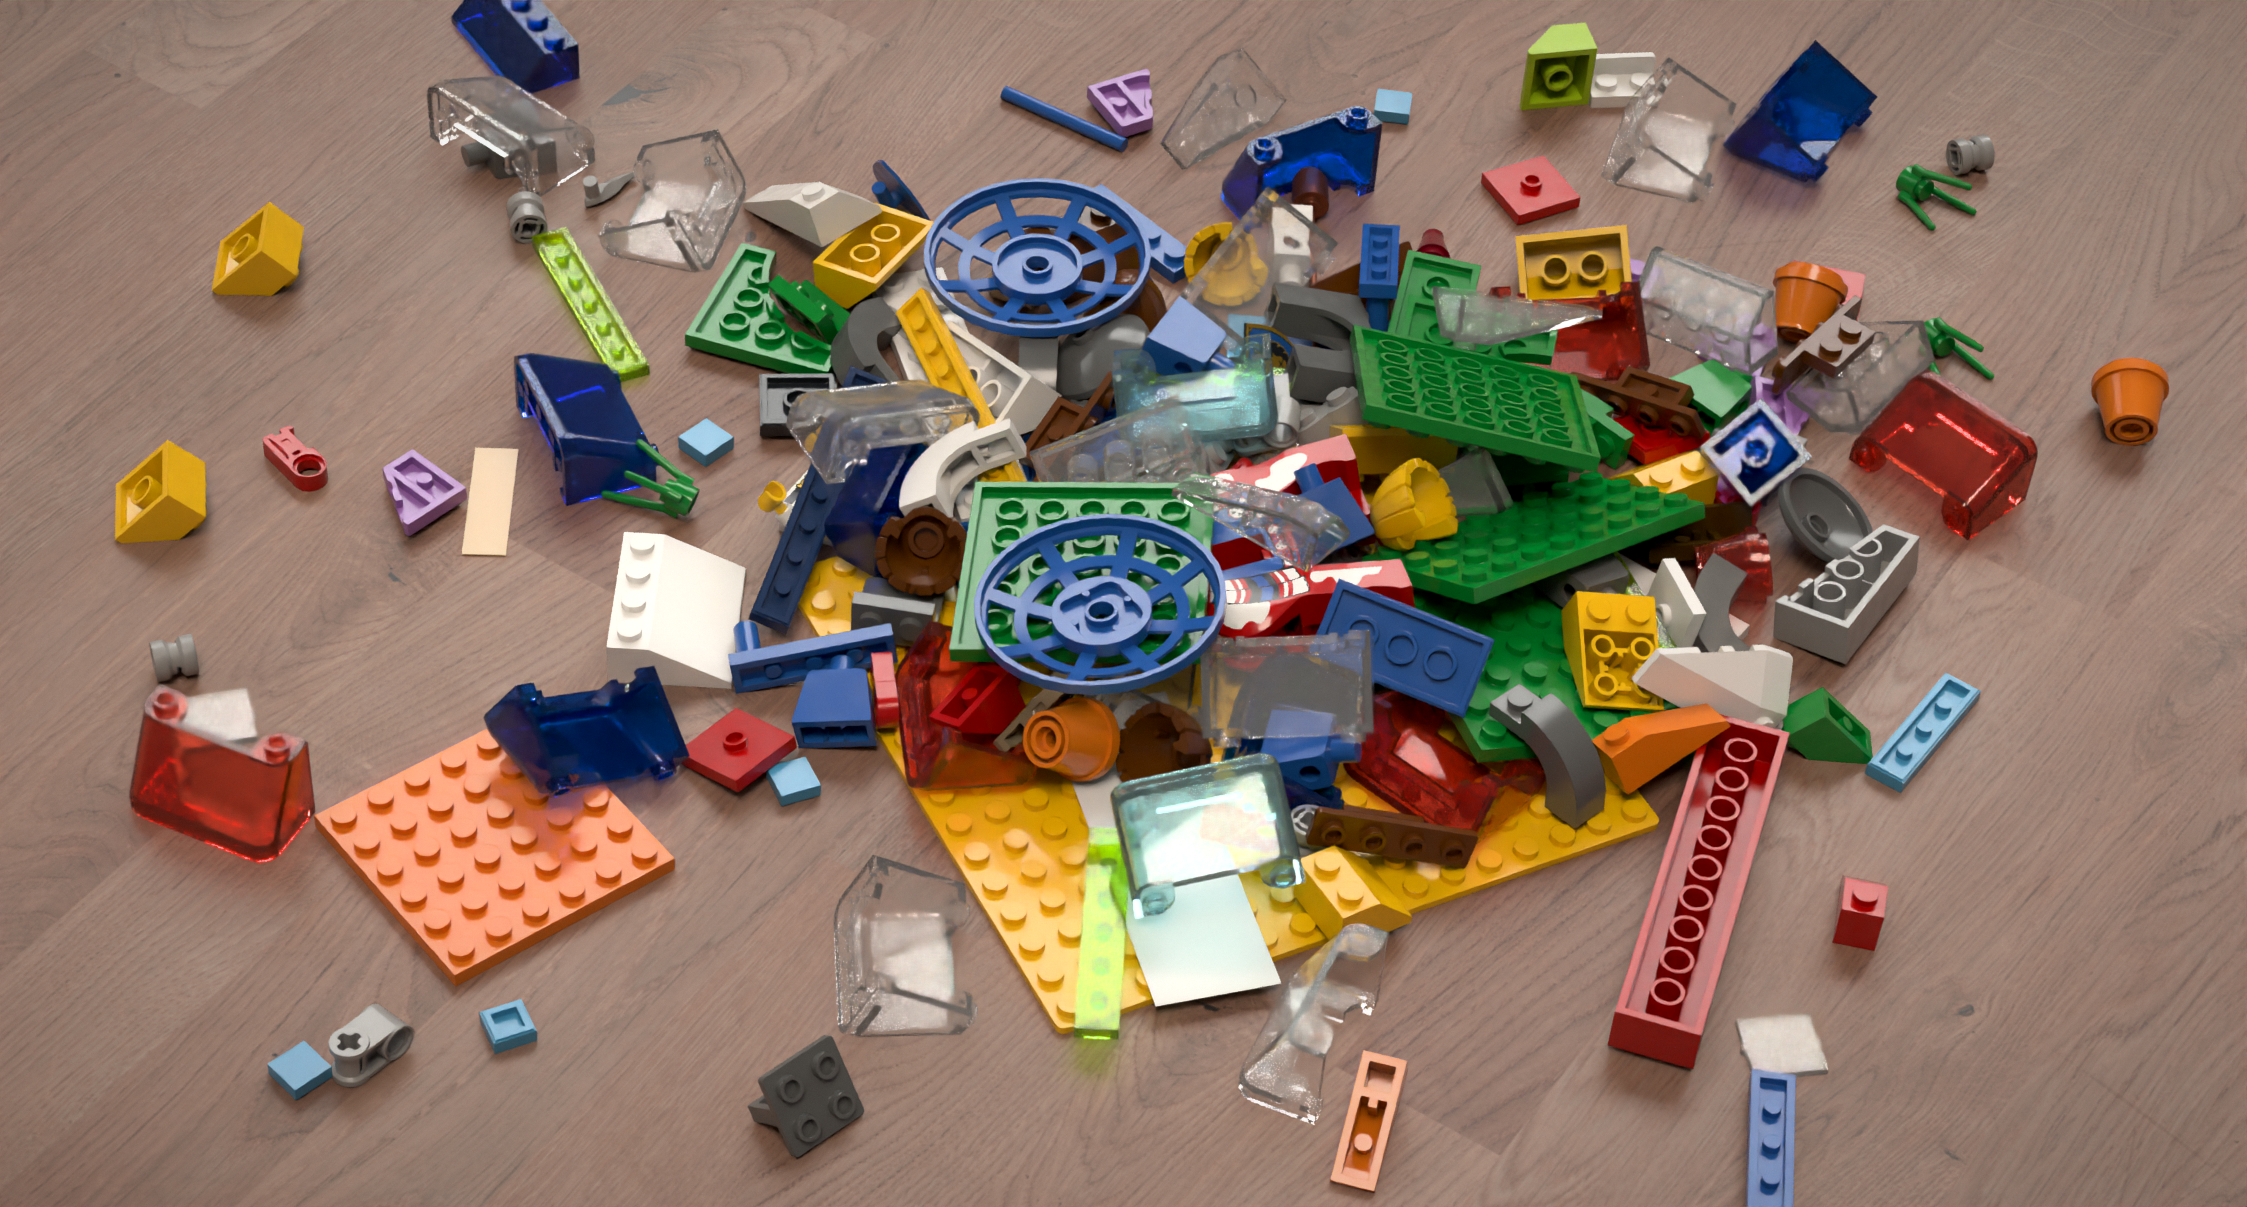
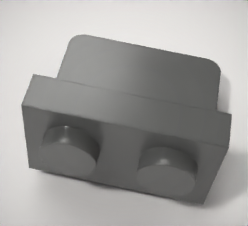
(884, 604)

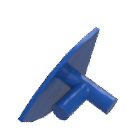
(893, 192)

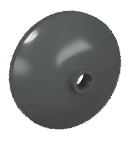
(1089, 354)
(1822, 514)

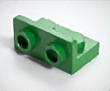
(810, 307)

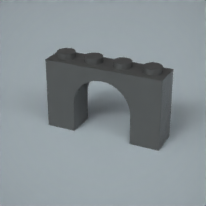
(1320, 318)

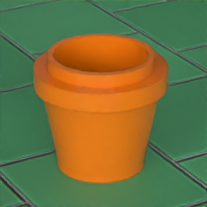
(1805, 298)
(2130, 399)
(1074, 739)

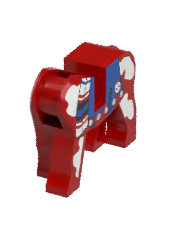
(1268, 592)

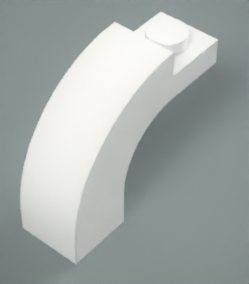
(956, 460)

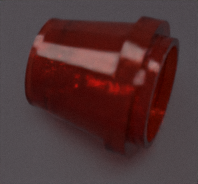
(1748, 552)

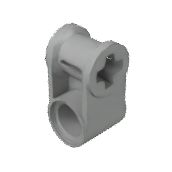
(1282, 436)
(368, 1045)

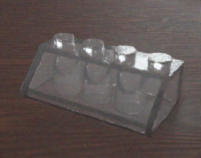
(1708, 311)
(1867, 383)
(1140, 446)

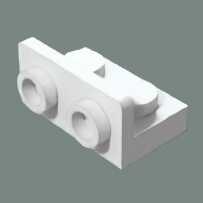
(1619, 77)

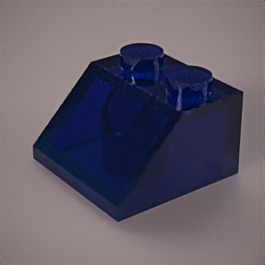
(1755, 453)

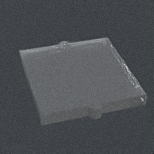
(224, 715)
(1782, 1045)

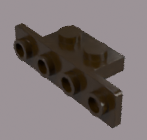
(1719, 522)

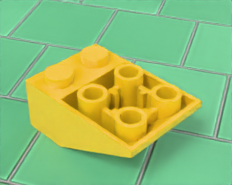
(1607, 644)

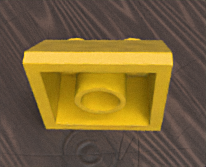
(259, 255)
(1680, 473)
(161, 497)
(1347, 891)

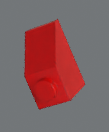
(981, 702)
(1859, 913)

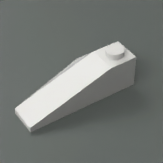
(812, 210)
(1004, 385)
(1732, 682)

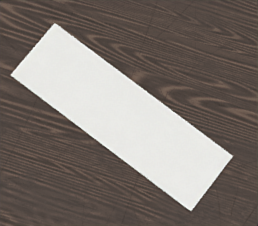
(1203, 941)

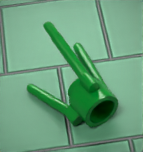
(1916, 184)
(1942, 343)
(677, 495)

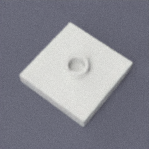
(1677, 603)

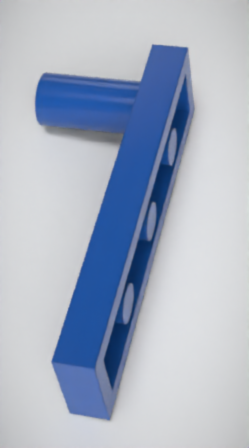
(1379, 271)
(790, 662)

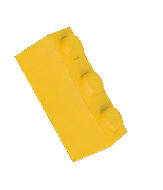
(868, 255)
(1573, 262)
(1386, 449)

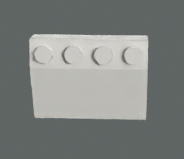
(674, 612)

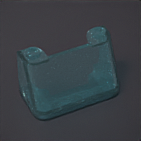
(1218, 402)
(1205, 828)

